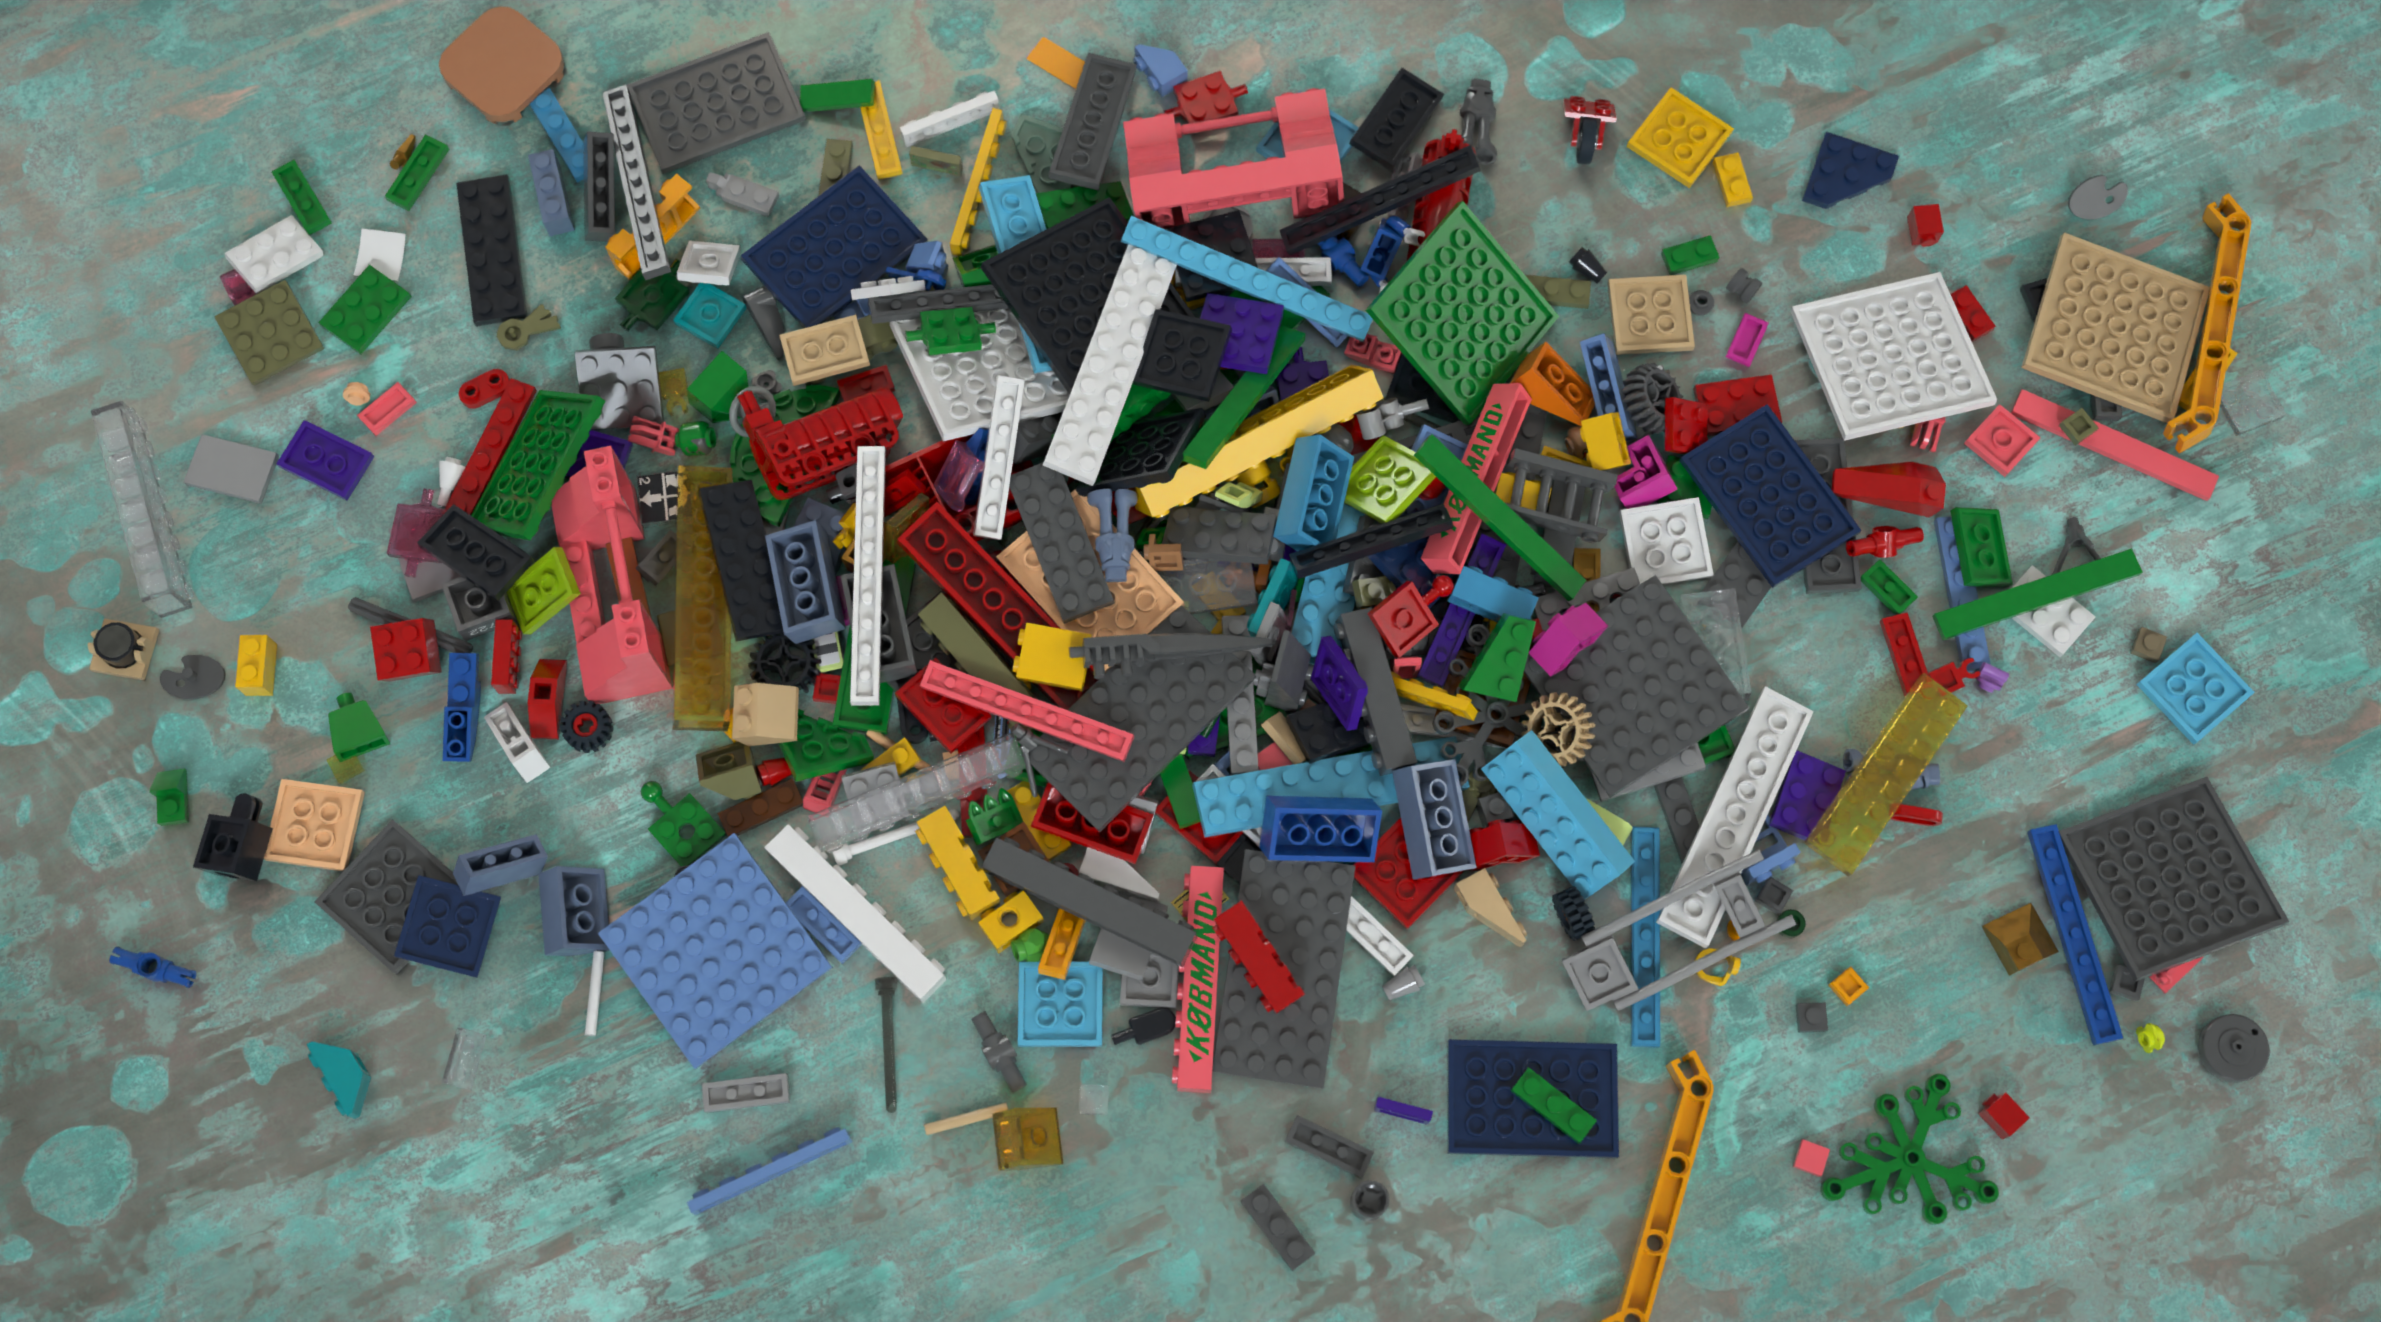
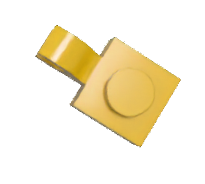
(847, 534)

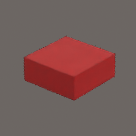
(826, 688)

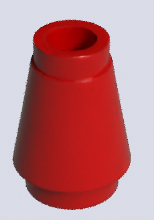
(773, 771)

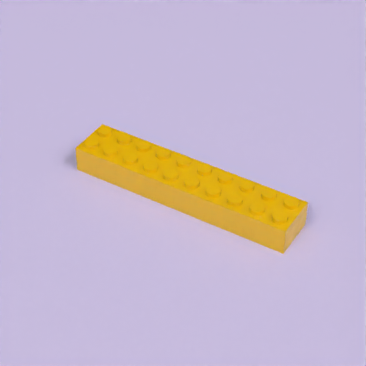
(1268, 436)

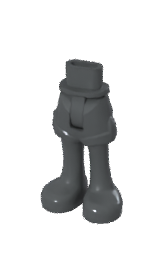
(1479, 107)

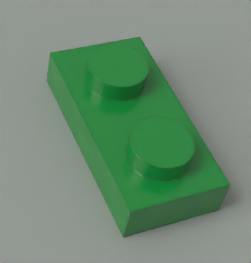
(1690, 255)
(1888, 587)

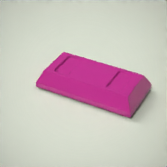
(1747, 340)

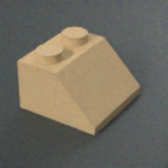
(765, 714)

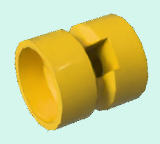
(1261, 474)

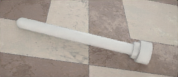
(846, 852)

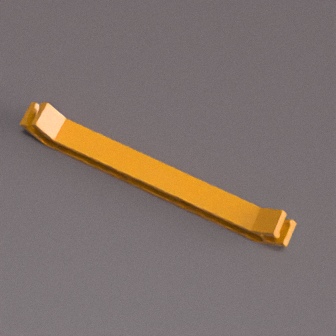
(2217, 323)
(1666, 1191)

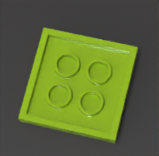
(1386, 480)

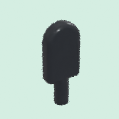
(1147, 1027)

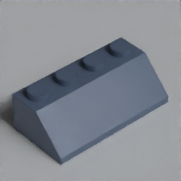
(1434, 819)

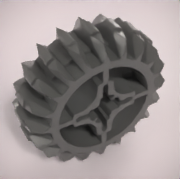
(1646, 394)

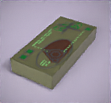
(935, 160)

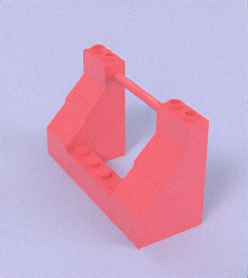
(1306, 173)
(627, 652)

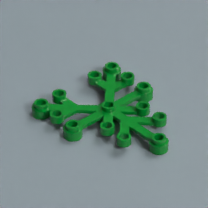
(1881, 1170)

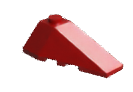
(1896, 486)

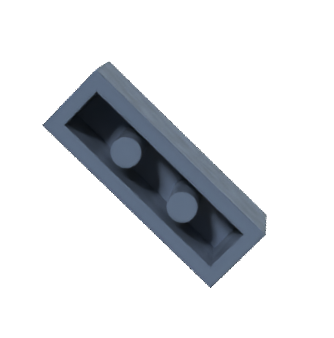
(551, 192)
(500, 864)

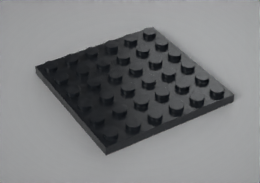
(1062, 283)

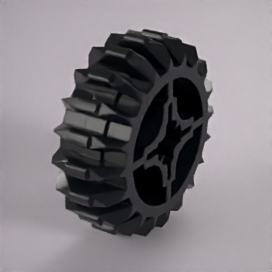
(775, 663)

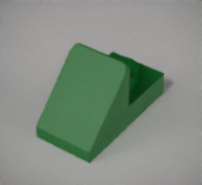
(171, 796)

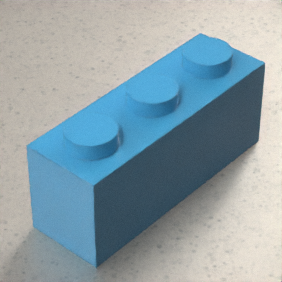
(1490, 596)

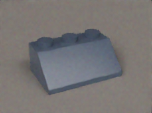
(573, 910)

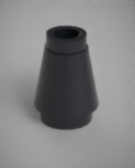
(1587, 265)

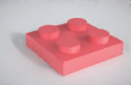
(2002, 440)

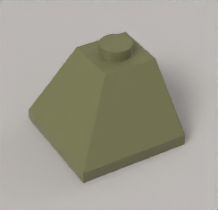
(729, 771)

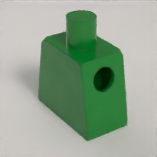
(354, 728)

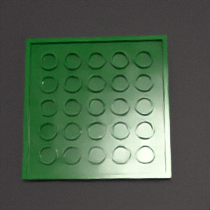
(1462, 312)

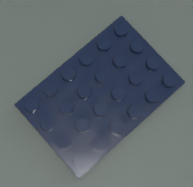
(832, 248)
(1770, 495)
(1495, 1121)

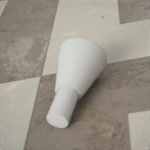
(449, 474)

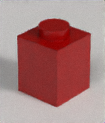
(1925, 225)
(2003, 1114)

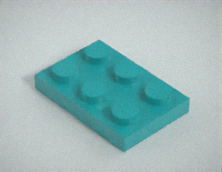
(1282, 581)

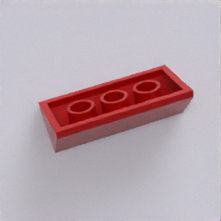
(1120, 838)

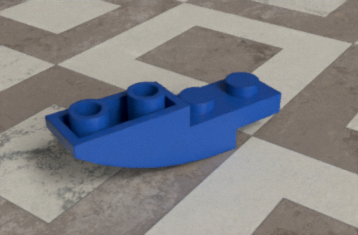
(462, 707)

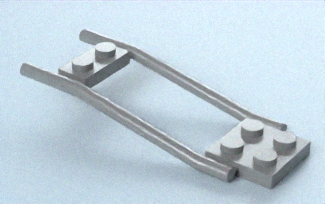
(1602, 971)

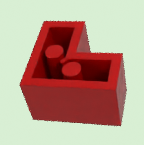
(1502, 844)

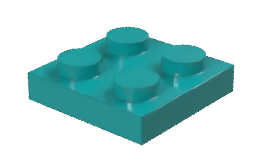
(710, 314)

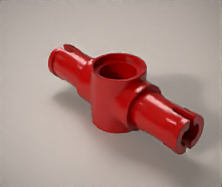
(1884, 541)

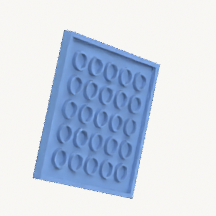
(715, 950)

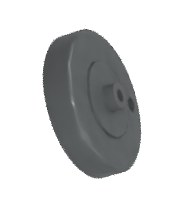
(2233, 1048)

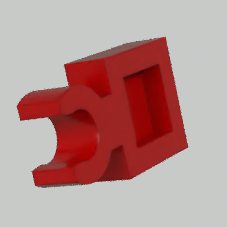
(1951, 677)

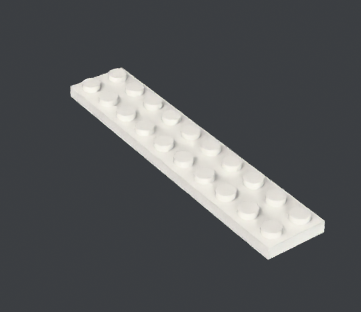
(1109, 366)
(1737, 810)

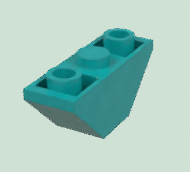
(343, 1075)

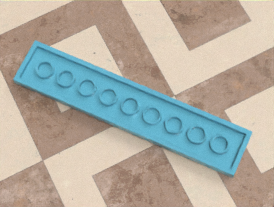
(1239, 800)

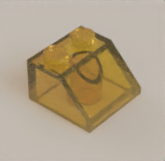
(1027, 1138)

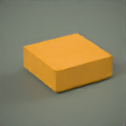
(1848, 986)

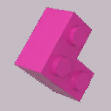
(1647, 479)
(1566, 637)

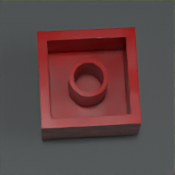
(405, 649)

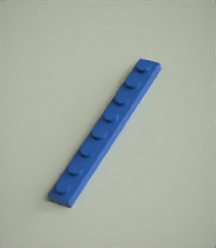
(2075, 935)

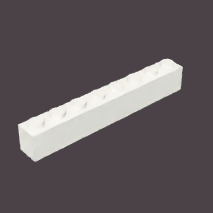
(855, 913)

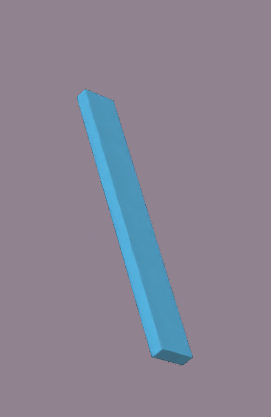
(1645, 935)

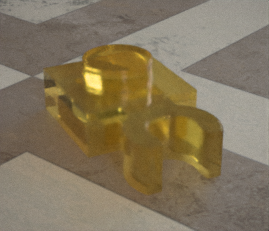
(674, 387)

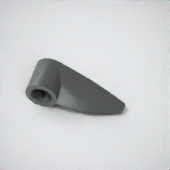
(767, 317)

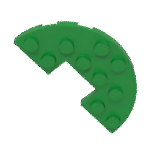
(789, 407)

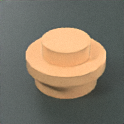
(356, 393)

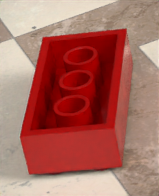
(505, 657)

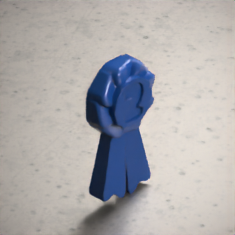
(930, 277)

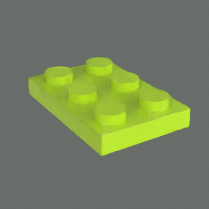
(543, 590)

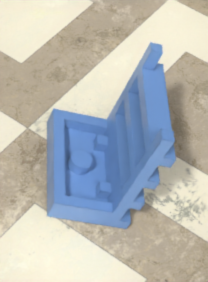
(1775, 857)

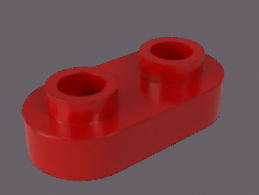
(484, 388)

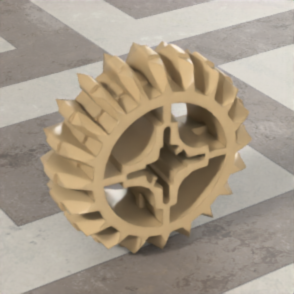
(1546, 710)

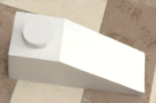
(516, 742)
(1117, 874)

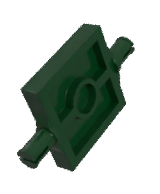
(652, 299)

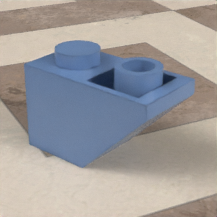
(1161, 67)
(928, 256)

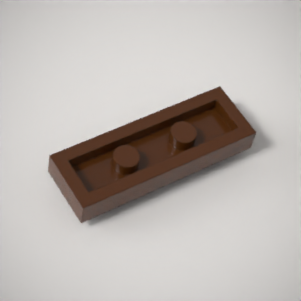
(761, 808)

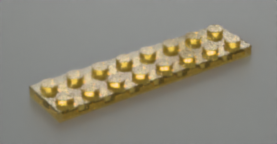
(1885, 774)

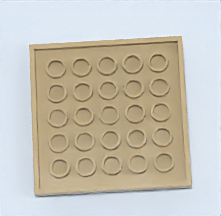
(2116, 328)

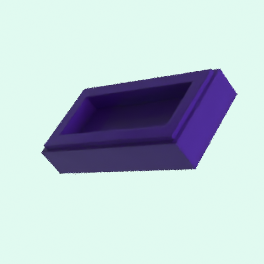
(1403, 1110)

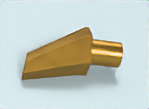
(403, 153)

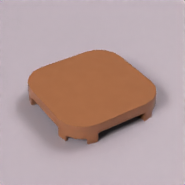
(501, 64)

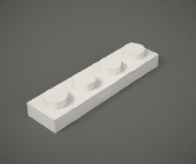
(948, 119)

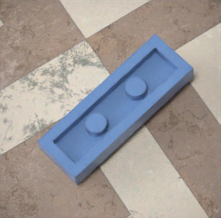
(823, 925)

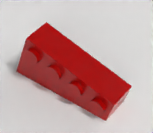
(1257, 957)

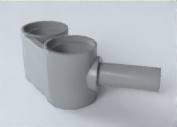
(1386, 416)

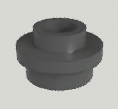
(1699, 309)

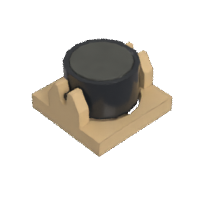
(121, 646)

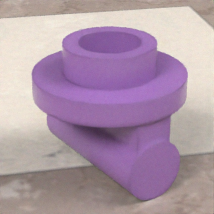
(1991, 677)

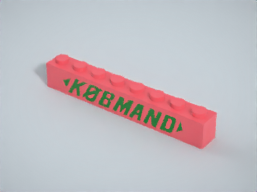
(1486, 459)
(1200, 982)

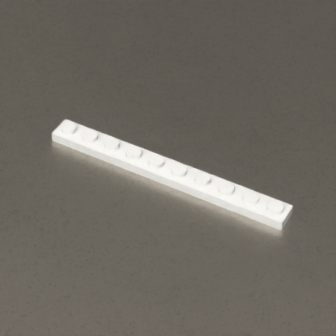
(868, 576)
(1360, 923)

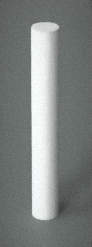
(594, 993)

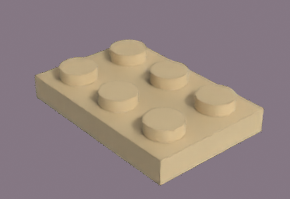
(824, 350)

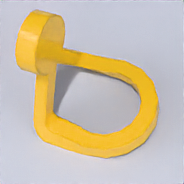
(1733, 962)

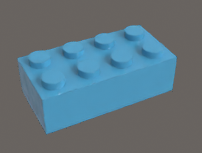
(1313, 493)

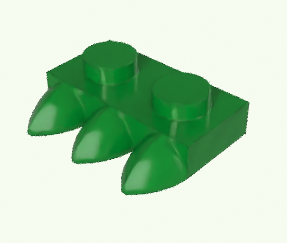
(995, 818)

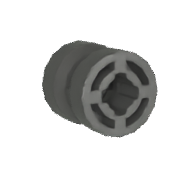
(1743, 285)

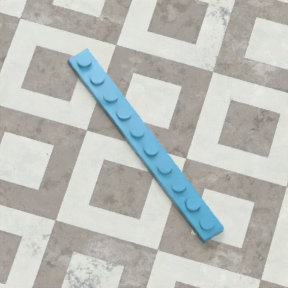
(1247, 278)

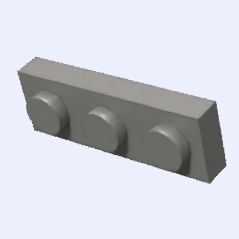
(746, 1093)

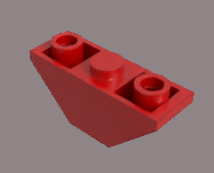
(546, 698)

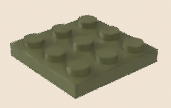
(269, 332)

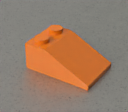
(1555, 385)

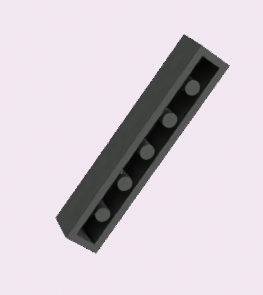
(1381, 708)

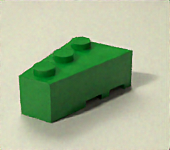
(1502, 660)

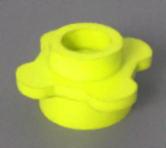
(2150, 1037)

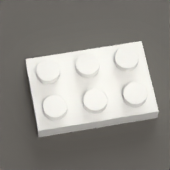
(274, 254)
(2055, 624)

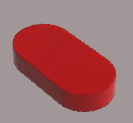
(1918, 815)

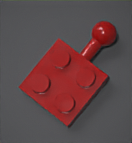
(1405, 614)

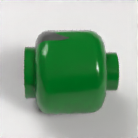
(695, 438)

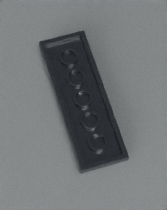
(491, 250)
(742, 558)

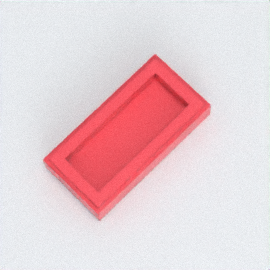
(386, 409)

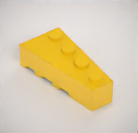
(957, 863)

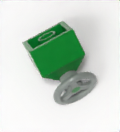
(717, 389)

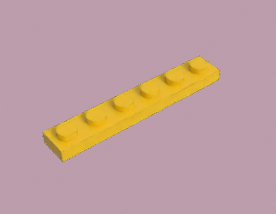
(981, 172)

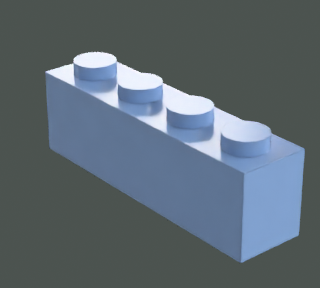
(1607, 380)

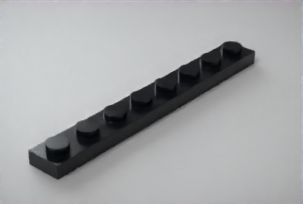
(1380, 200)

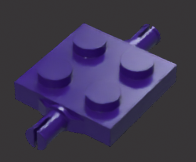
(1300, 375)

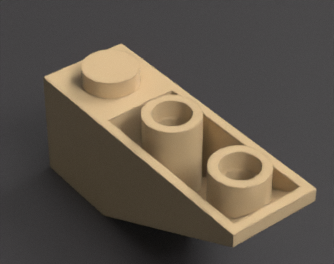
(1483, 901)

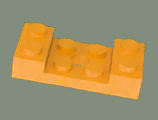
(673, 215)

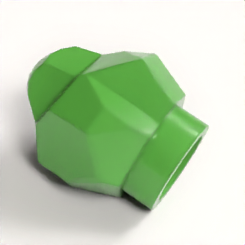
(1029, 945)

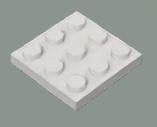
(1667, 541)

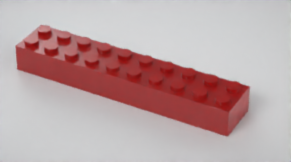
(980, 588)

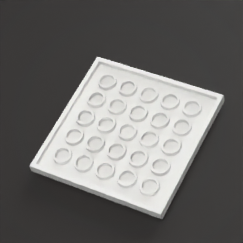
(1893, 356)
(963, 384)

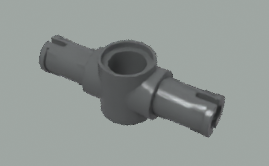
(999, 1051)

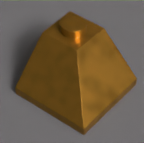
(2020, 939)

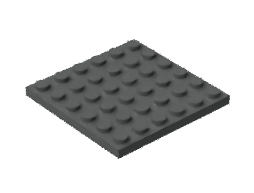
(1646, 686)
(2172, 879)

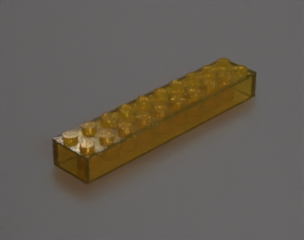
(700, 612)

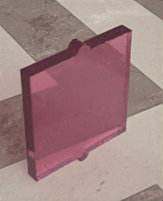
(1291, 610)

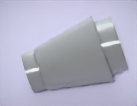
(1404, 983)

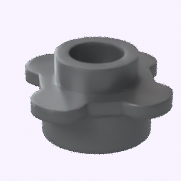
(767, 377)

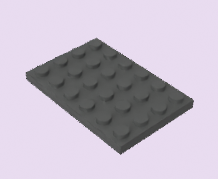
(716, 102)

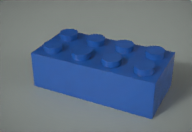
(1320, 829)

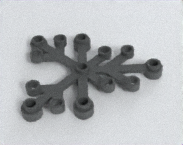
(1473, 749)

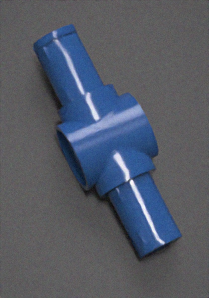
(1343, 259)
(165, 968)

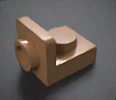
(1163, 556)

